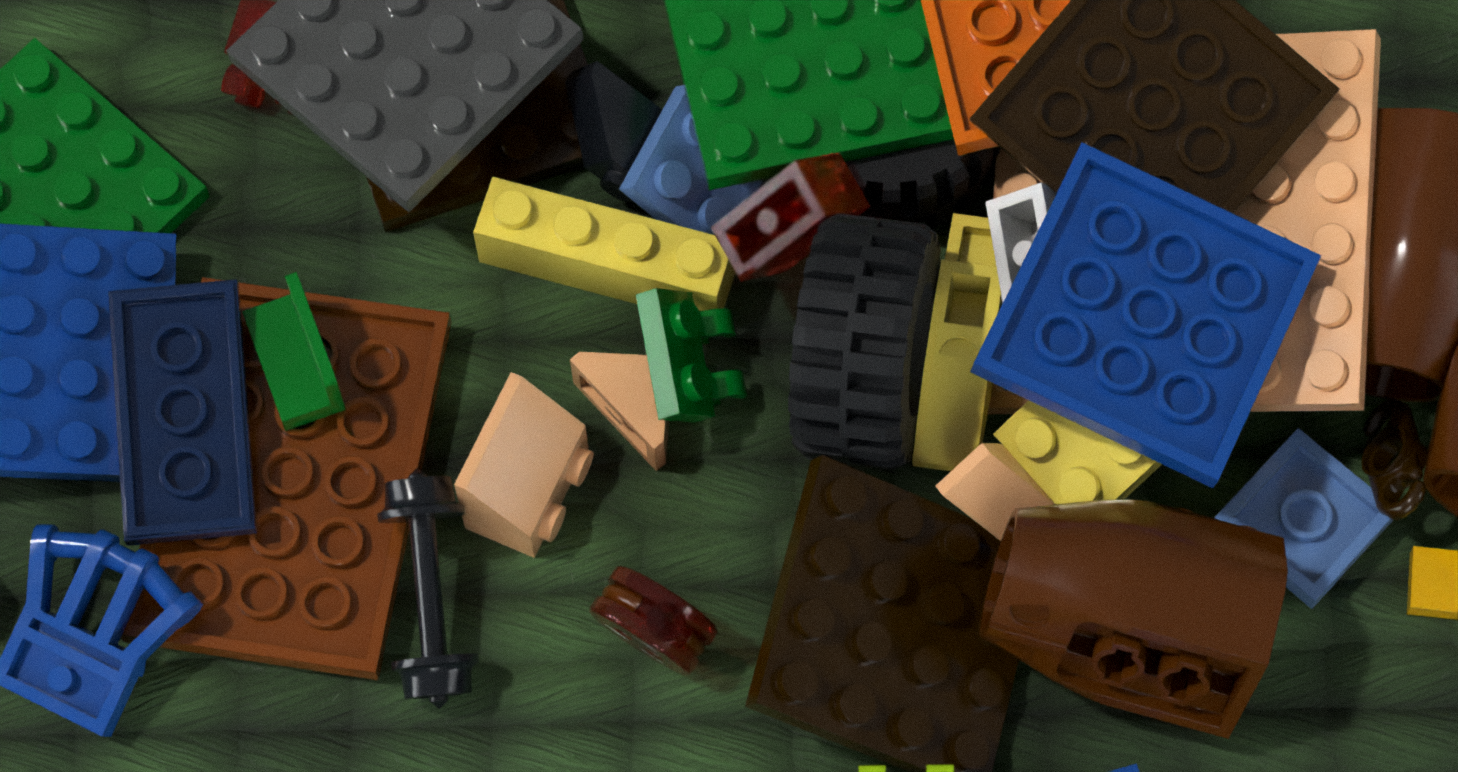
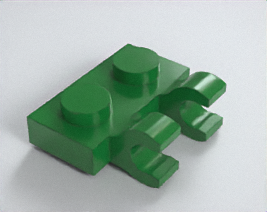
(675, 355)

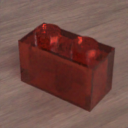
(780, 219)

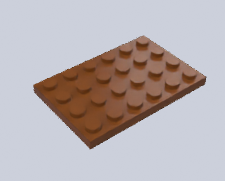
(321, 568)

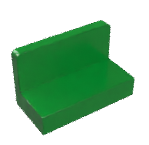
(294, 358)

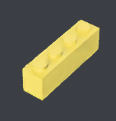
(597, 246)

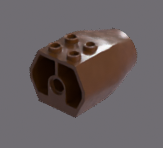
(1413, 255)
(1139, 606)

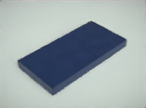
(182, 412)

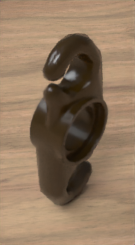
(1406, 470)

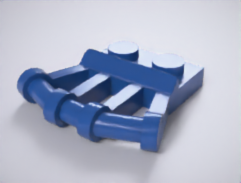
(68, 666)

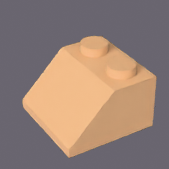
(522, 468)

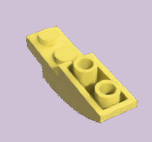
(964, 308)

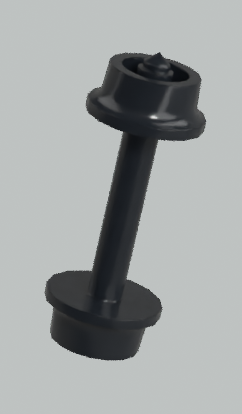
(420, 502)

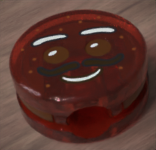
(653, 620)

